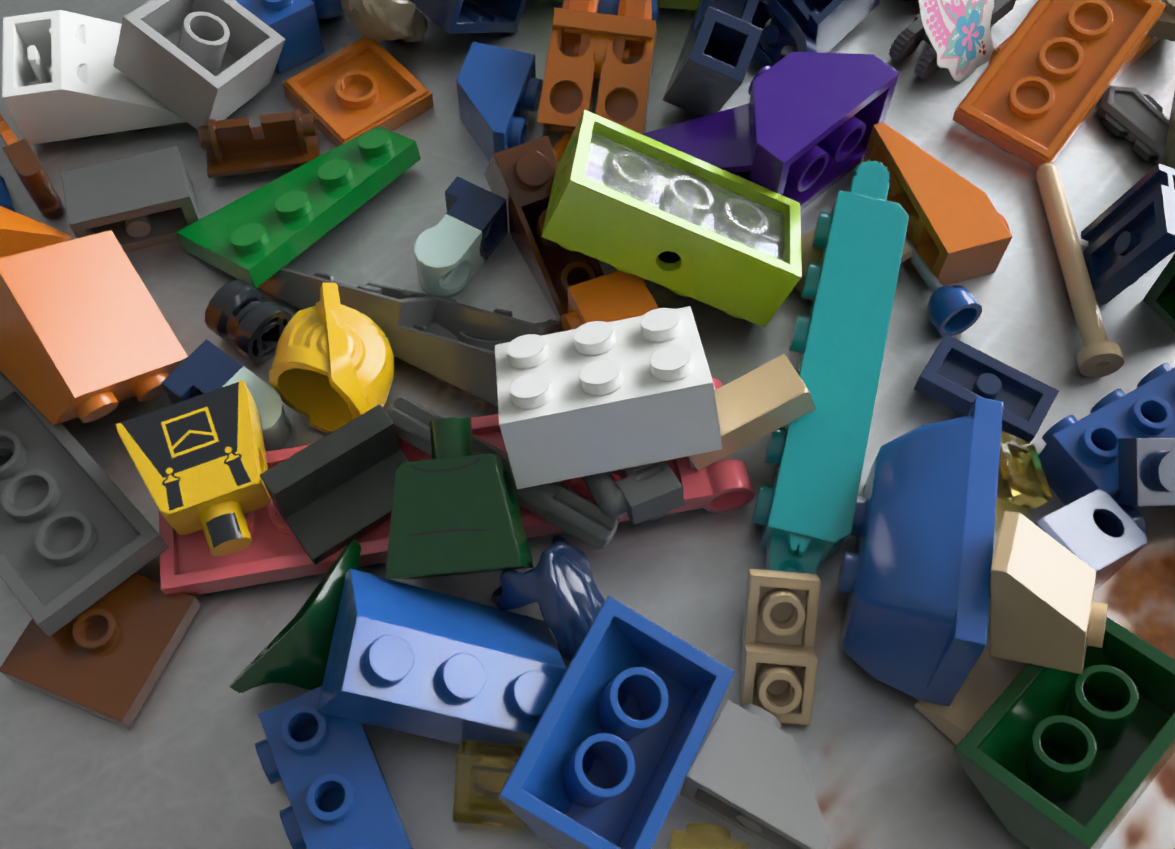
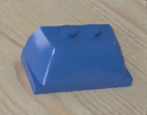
(925, 555)

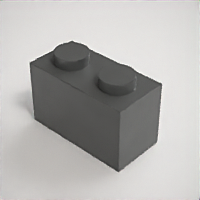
(134, 196)

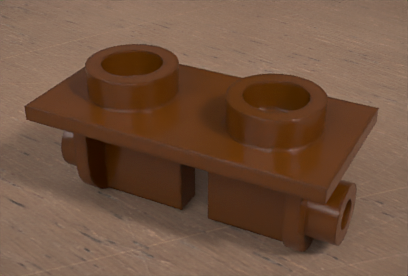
(279, 143)

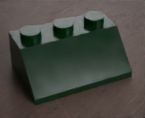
(1075, 750)

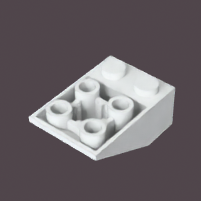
(64, 79)

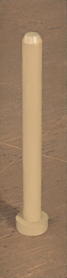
(1098, 354)

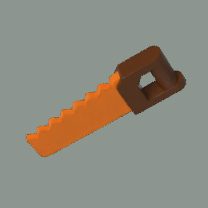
(31, 173)

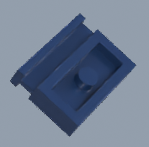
(1131, 234)

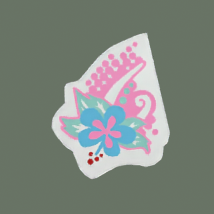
(959, 33)

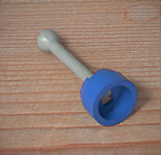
(949, 307)

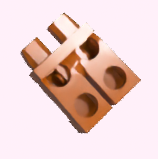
(600, 46)

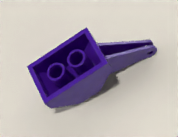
(801, 125)

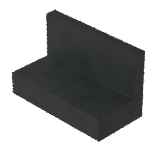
(338, 484)

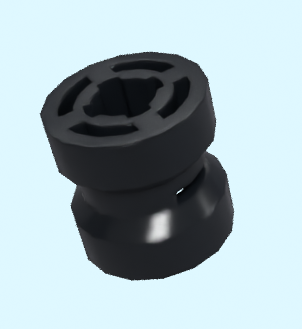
(242, 315)

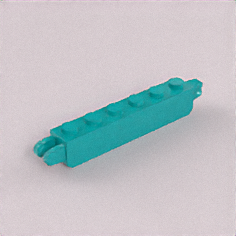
(840, 362)

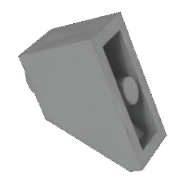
(756, 780)

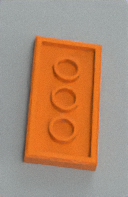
(1054, 73)

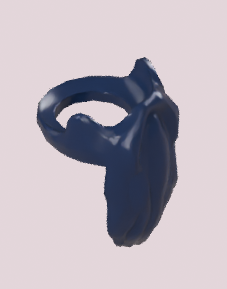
(563, 590)

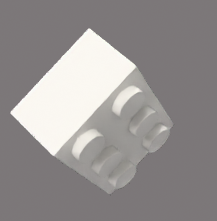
(605, 397)

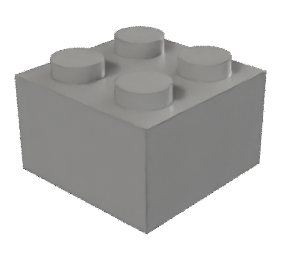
(198, 55)

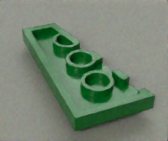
(288, 215)

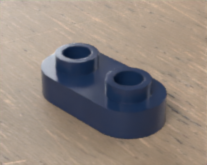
(781, 36)

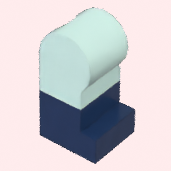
(462, 239)
(212, 369)

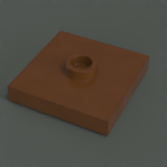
(107, 653)

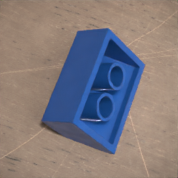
(437, 664)
(616, 735)

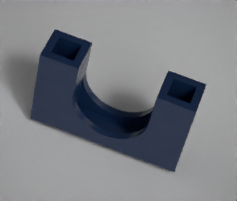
(714, 56)

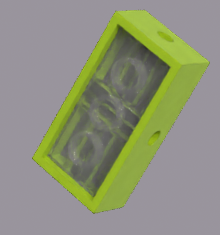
(674, 220)

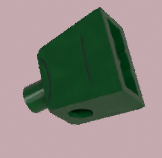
(455, 511)

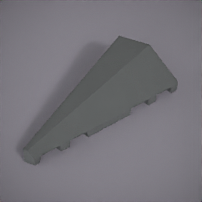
(422, 328)

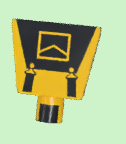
(203, 464)

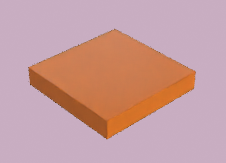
(357, 92)

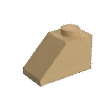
(1042, 599)

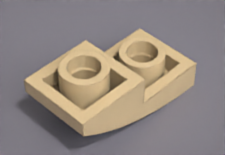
(779, 644)

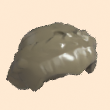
(386, 19)

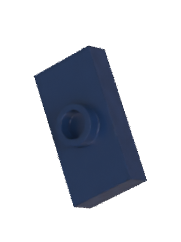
(962, 372)

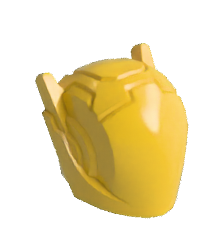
(332, 363)

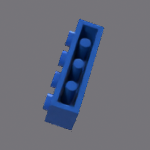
(1085, 452)
(329, 779)

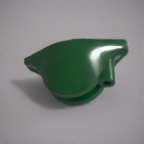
(303, 645)

